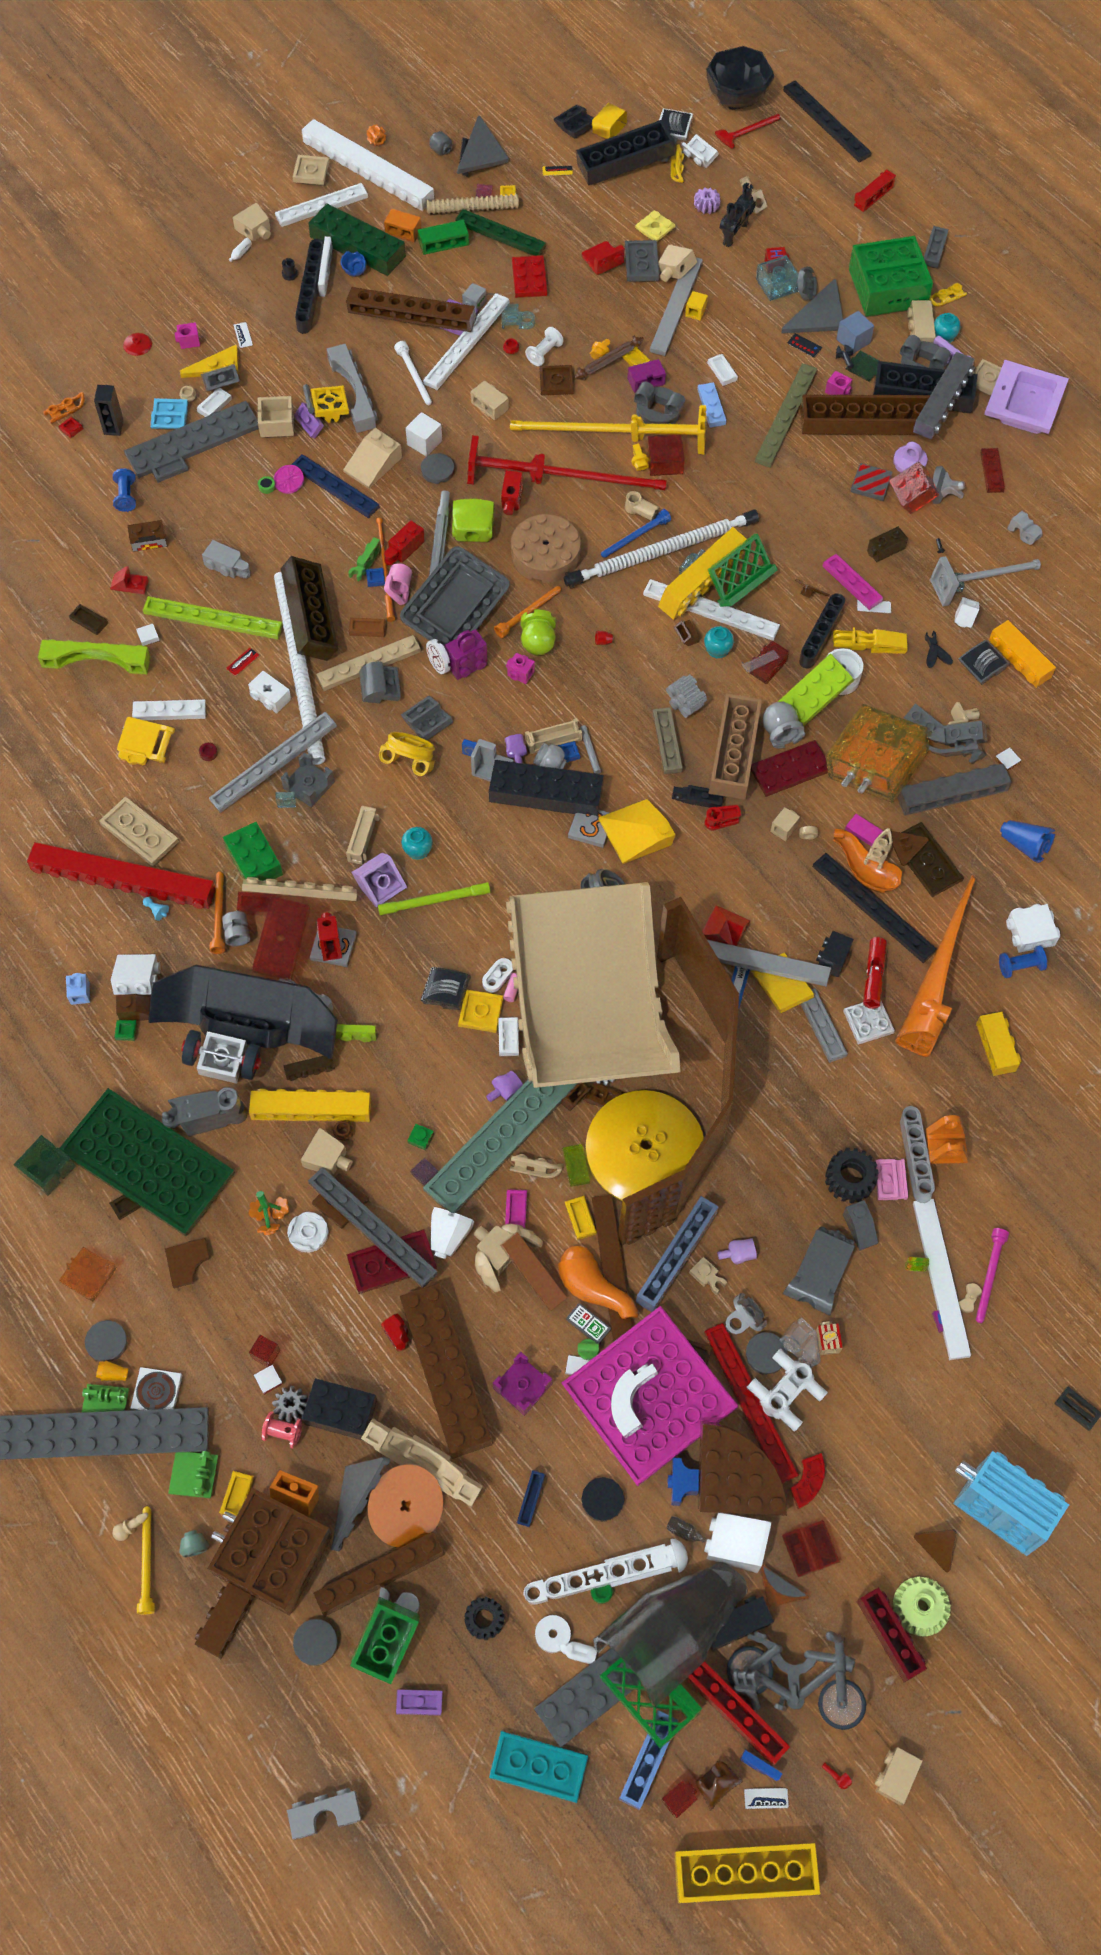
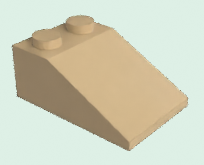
(373, 458)

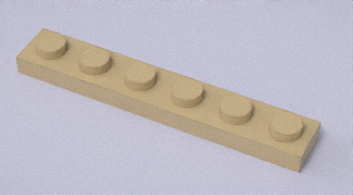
(350, 670)
(291, 888)

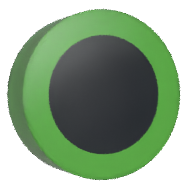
(266, 484)

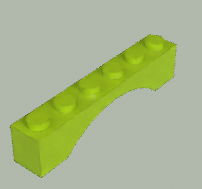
(60, 653)

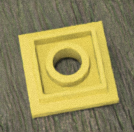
(655, 226)

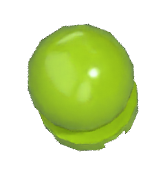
(538, 632)

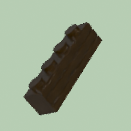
(308, 1067)

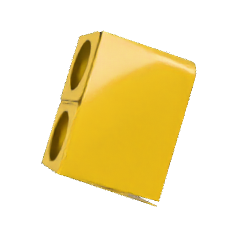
(606, 121)

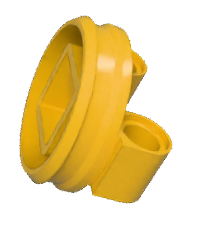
(411, 747)

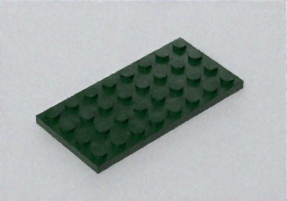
(147, 1162)

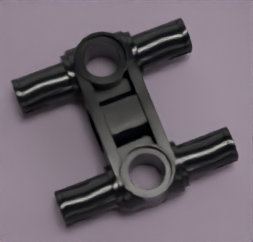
(737, 215)

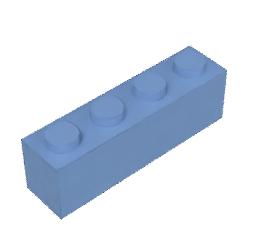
(645, 1766)

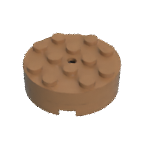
(545, 548)

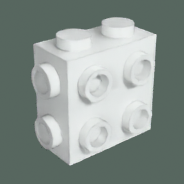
(1032, 927)
(134, 974)

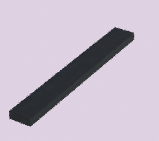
(827, 121)
(874, 908)

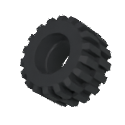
(857, 1161)

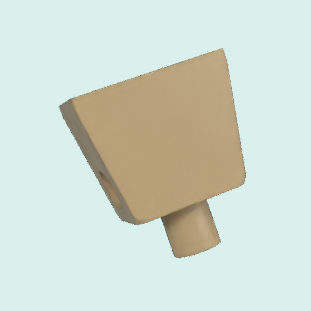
(252, 223)
(676, 262)
(326, 1153)

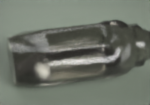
(684, 1530)

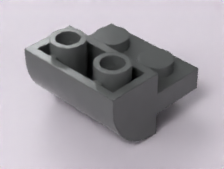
(379, 683)

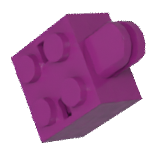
(467, 654)

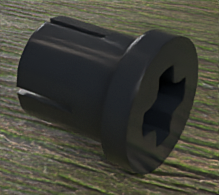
(289, 271)

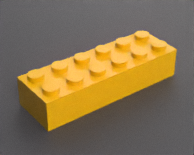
(696, 578)
(746, 1873)

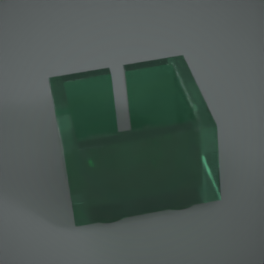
(43, 1166)

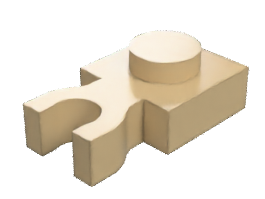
(706, 1274)

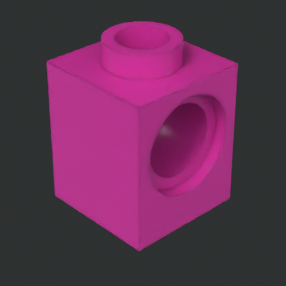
(187, 335)
(839, 384)

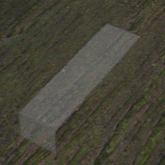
(760, 661)

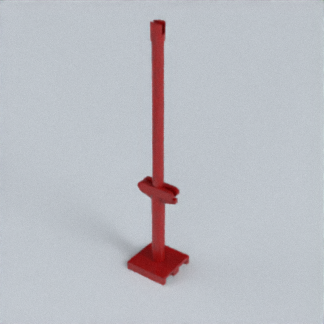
(537, 469)

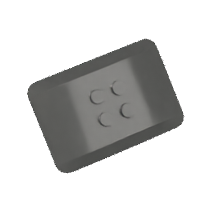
(454, 597)

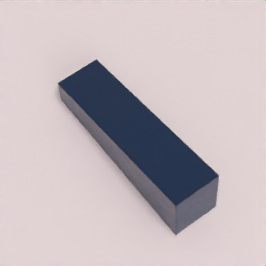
(531, 1498)

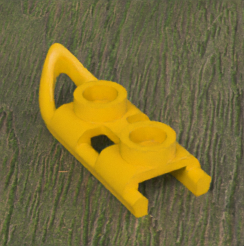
(676, 160)
(943, 295)

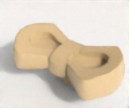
(967, 1304)

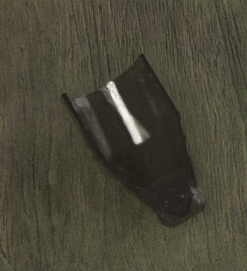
(673, 1627)

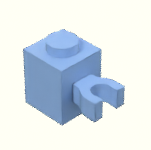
(78, 988)

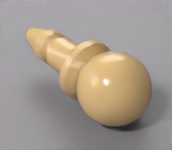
(123, 1530)

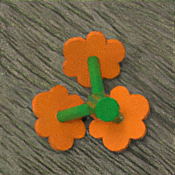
(260, 1210)

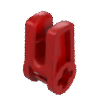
(722, 816)

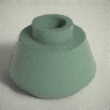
(193, 1544)

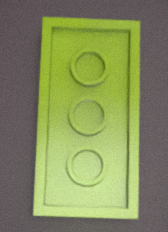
(818, 689)

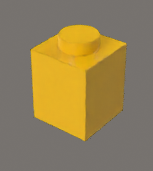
(696, 305)

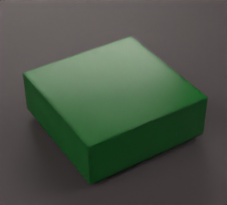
(125, 1030)

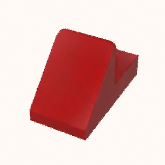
(128, 582)

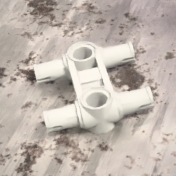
(787, 1389)

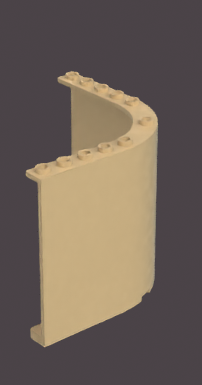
(588, 985)

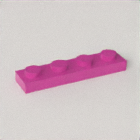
(852, 582)

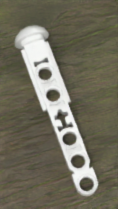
(662, 1559)

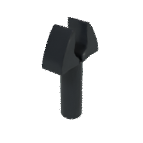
(845, 355)

